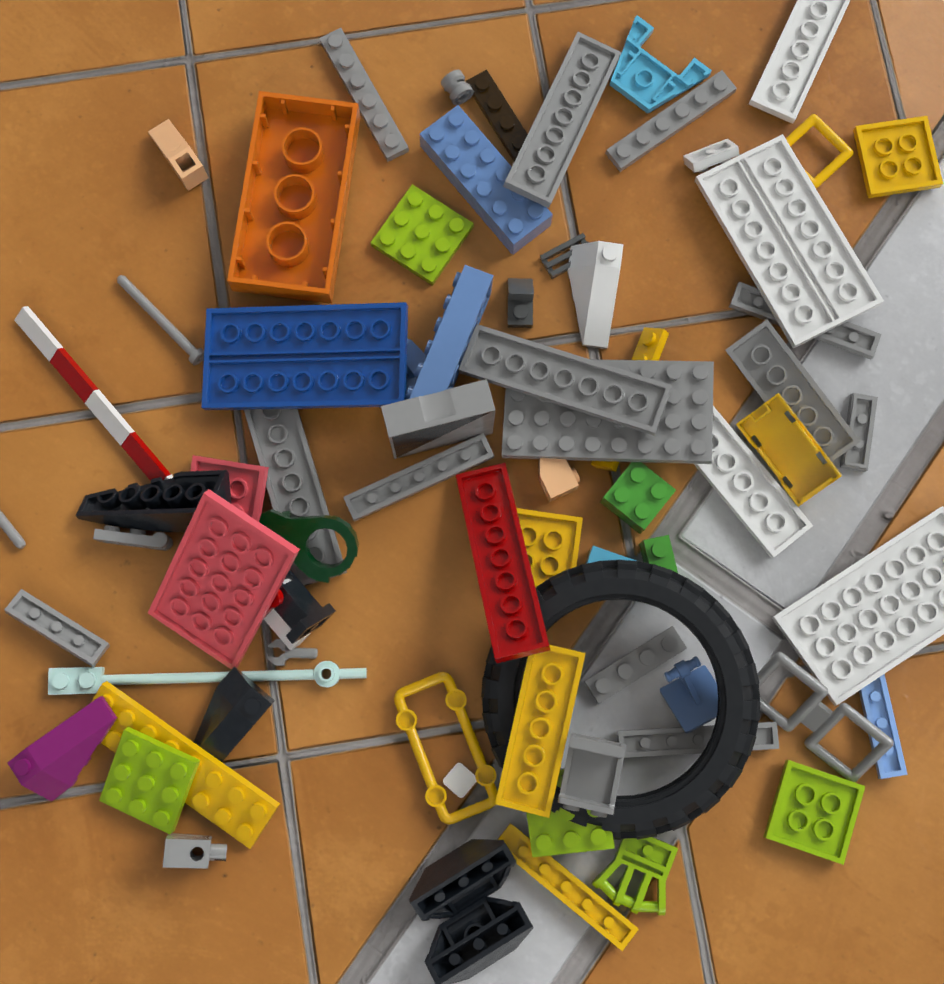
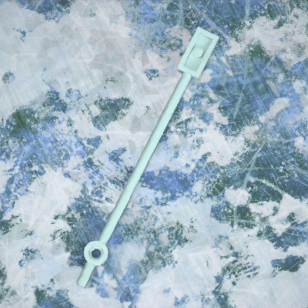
(89, 679)

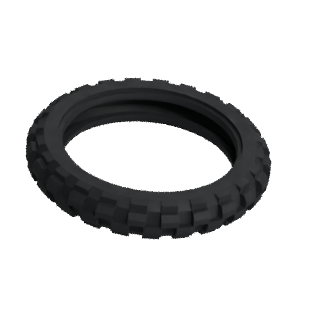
(735, 675)

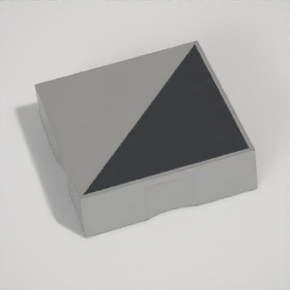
(439, 418)

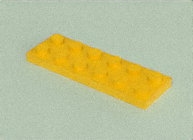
(540, 730)

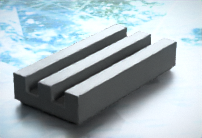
(553, 252)

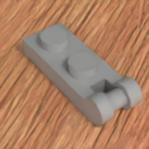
(135, 538)

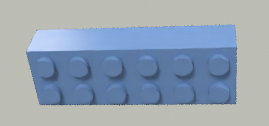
(479, 176)
(453, 332)

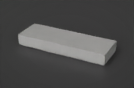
(861, 421)

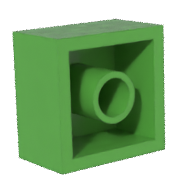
(637, 496)

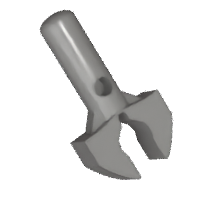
(309, 653)

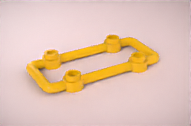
(485, 773)

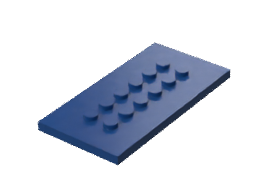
(305, 356)

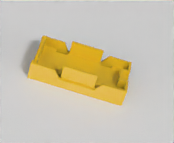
(789, 449)

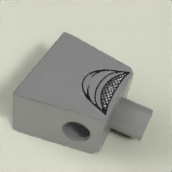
(179, 851)

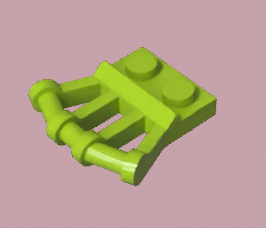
(648, 856)

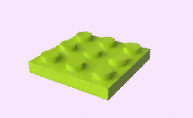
(422, 234)
(149, 780)
(814, 811)
(560, 836)

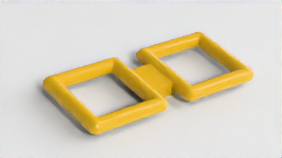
(845, 151)

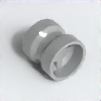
(457, 87)

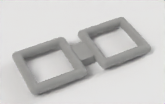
(822, 719)

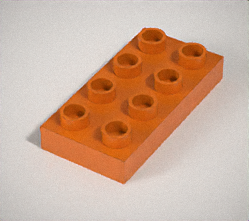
(294, 197)

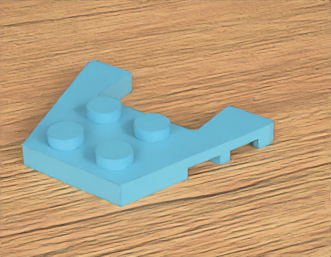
(645, 78)

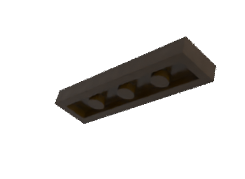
(498, 112)

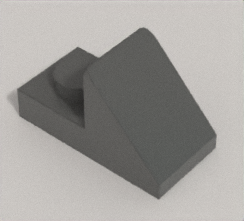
(520, 303)

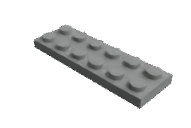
(775, 369)

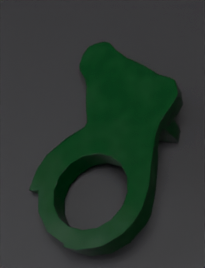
(298, 532)

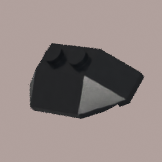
(461, 878)
(476, 939)

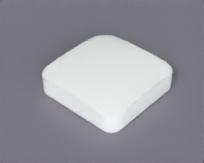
(459, 780)

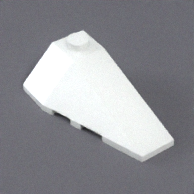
(594, 286)

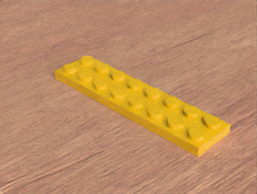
(215, 790)

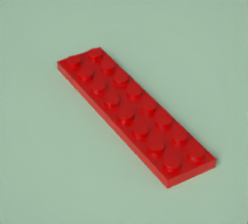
(502, 564)

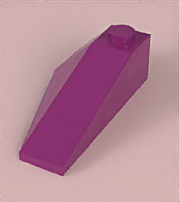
(58, 757)

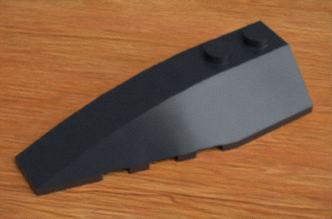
(155, 506)

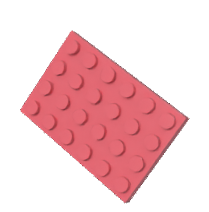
(222, 579)

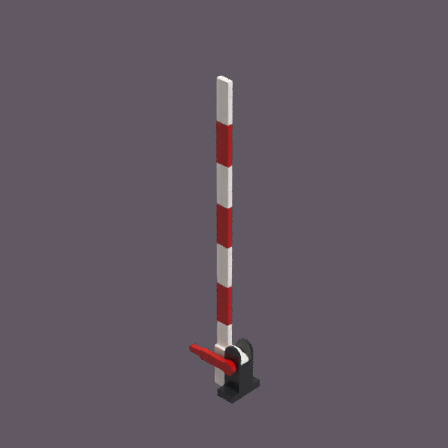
(294, 609)

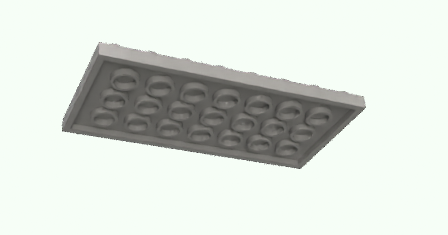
(552, 431)

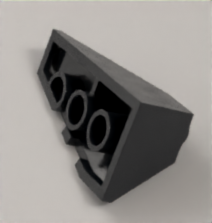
(231, 714)

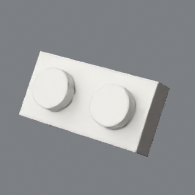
(711, 155)

